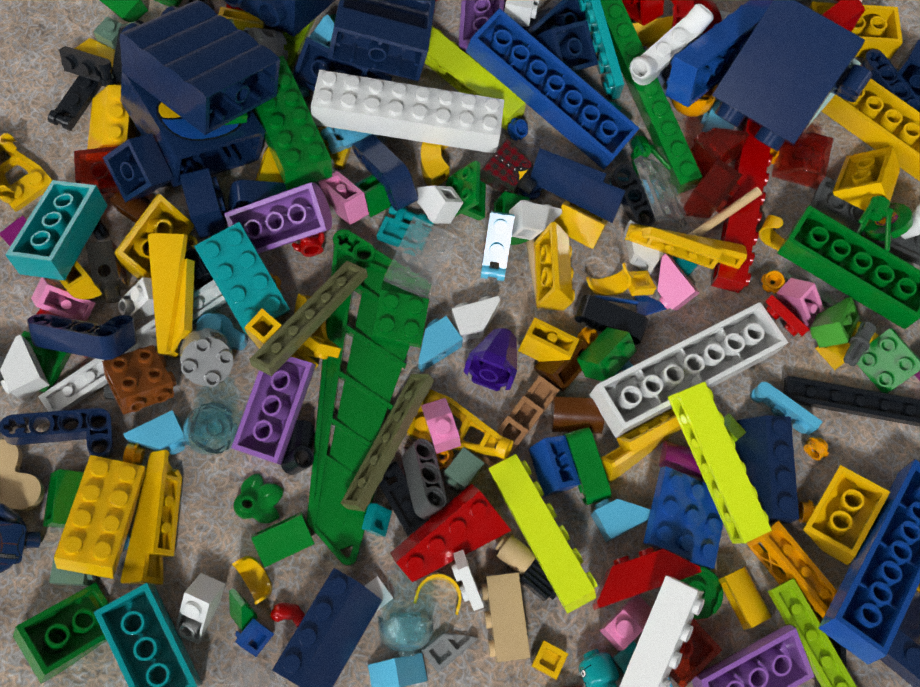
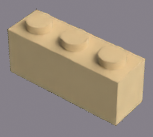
(505, 618)

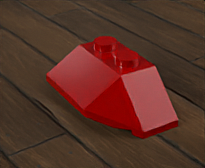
(641, 575)

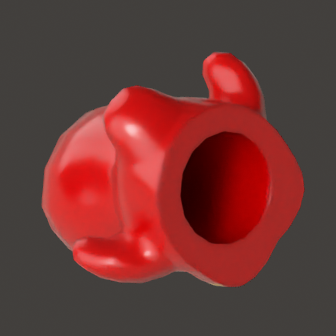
(311, 245)

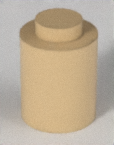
(515, 554)

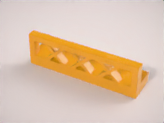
(788, 555)

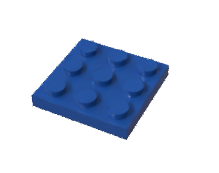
(684, 519)

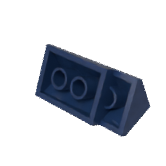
(315, 58)
(577, 184)

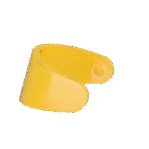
(768, 234)
(611, 285)
(254, 577)
(440, 577)

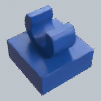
(254, 637)

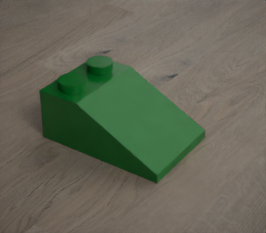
(62, 633)

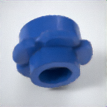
(517, 129)

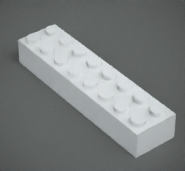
(407, 111)
(706, 357)

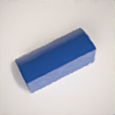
(554, 465)

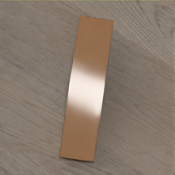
(524, 416)

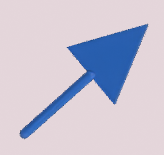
(644, 304)

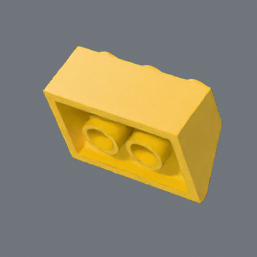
(109, 120)
(867, 176)
(157, 218)
(553, 269)
(845, 514)

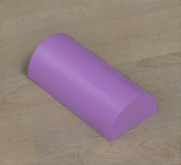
(473, 16)
(284, 217)
(273, 410)
(769, 662)

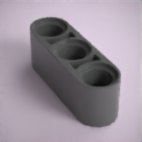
(424, 479)

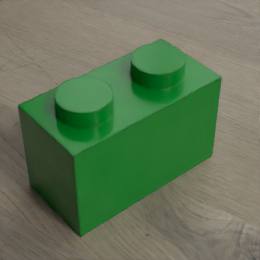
(607, 354)

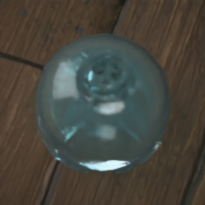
(210, 429)
(405, 632)

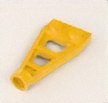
(27, 187)
(419, 429)

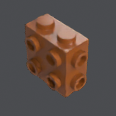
(139, 379)

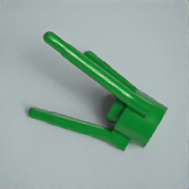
(641, 146)
(876, 211)

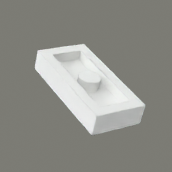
(469, 588)

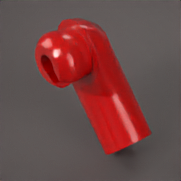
(288, 612)

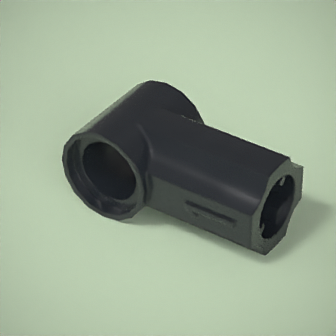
(299, 448)

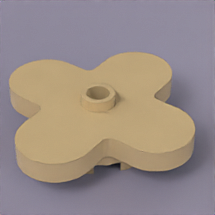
(17, 489)

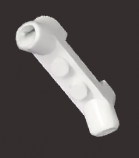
(650, 64)

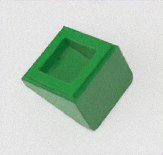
(240, 609)

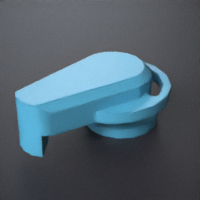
(223, 324)

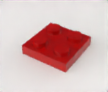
(793, 324)

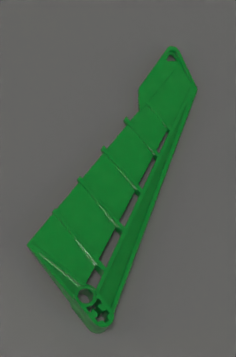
(364, 400)

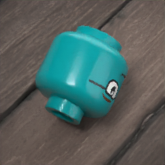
(598, 669)

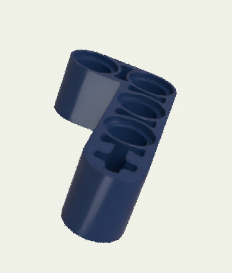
(888, 77)
(852, 83)
(387, 170)
(248, 191)
(83, 337)
(57, 432)

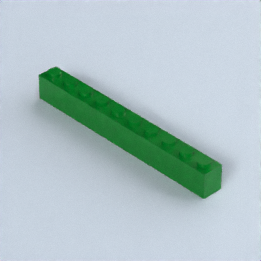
(651, 101)

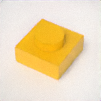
(641, 283)
(549, 660)

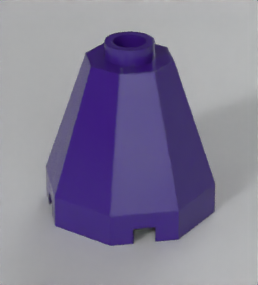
(494, 360)

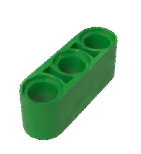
(588, 466)

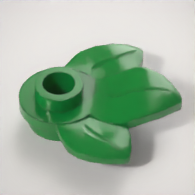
(261, 496)

